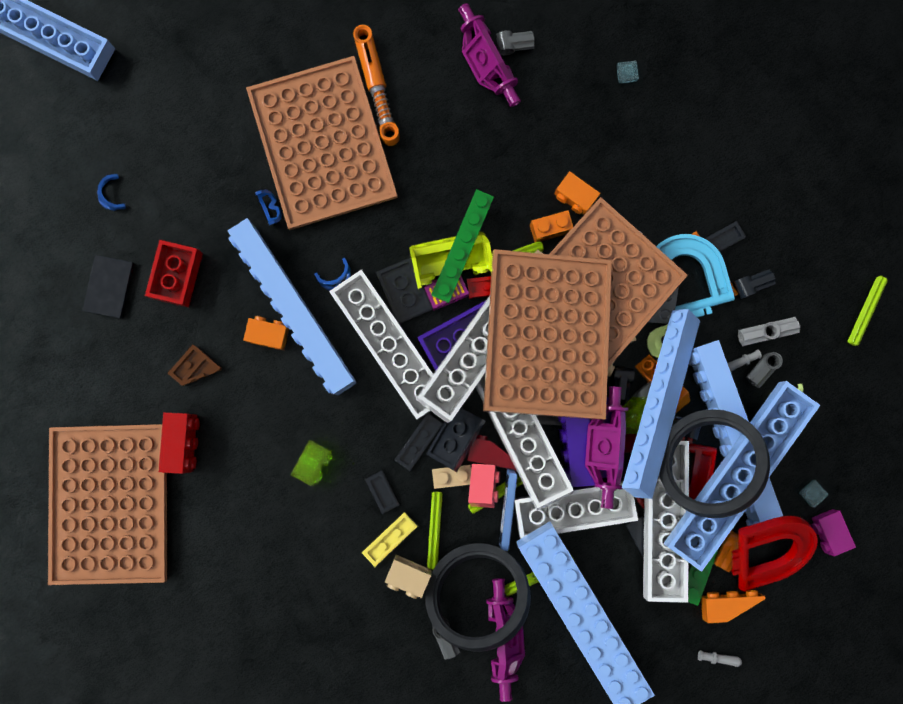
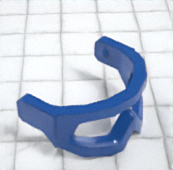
(262, 193)
(102, 200)
(347, 271)

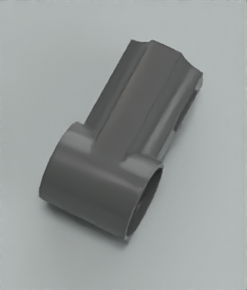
(510, 42)
(763, 370)
(448, 650)

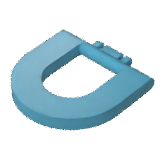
(713, 267)

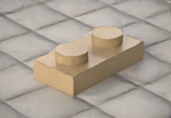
(448, 478)

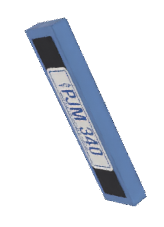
(508, 506)

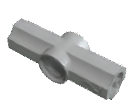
(758, 333)

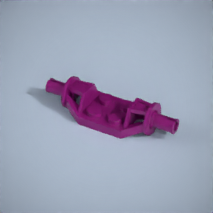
(484, 57)
(606, 448)
(513, 652)

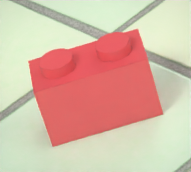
(483, 486)

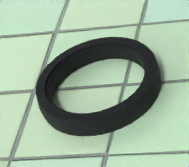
(743, 500)
(437, 578)

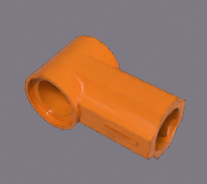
(724, 555)

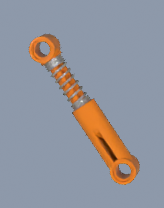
(375, 83)

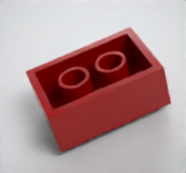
(173, 273)
(178, 443)

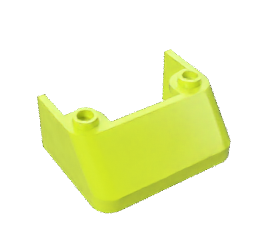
(431, 256)

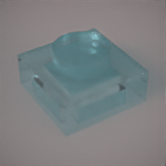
(627, 71)
(813, 493)

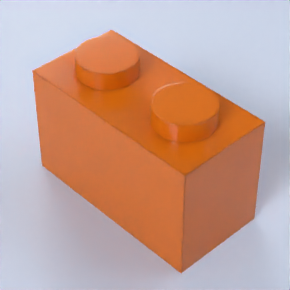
(576, 193)
(551, 226)
(266, 333)

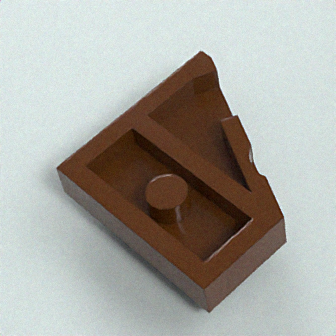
(193, 366)

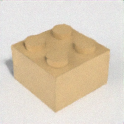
(408, 577)

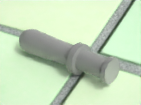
(745, 359)
(716, 658)

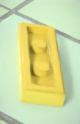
(389, 539)

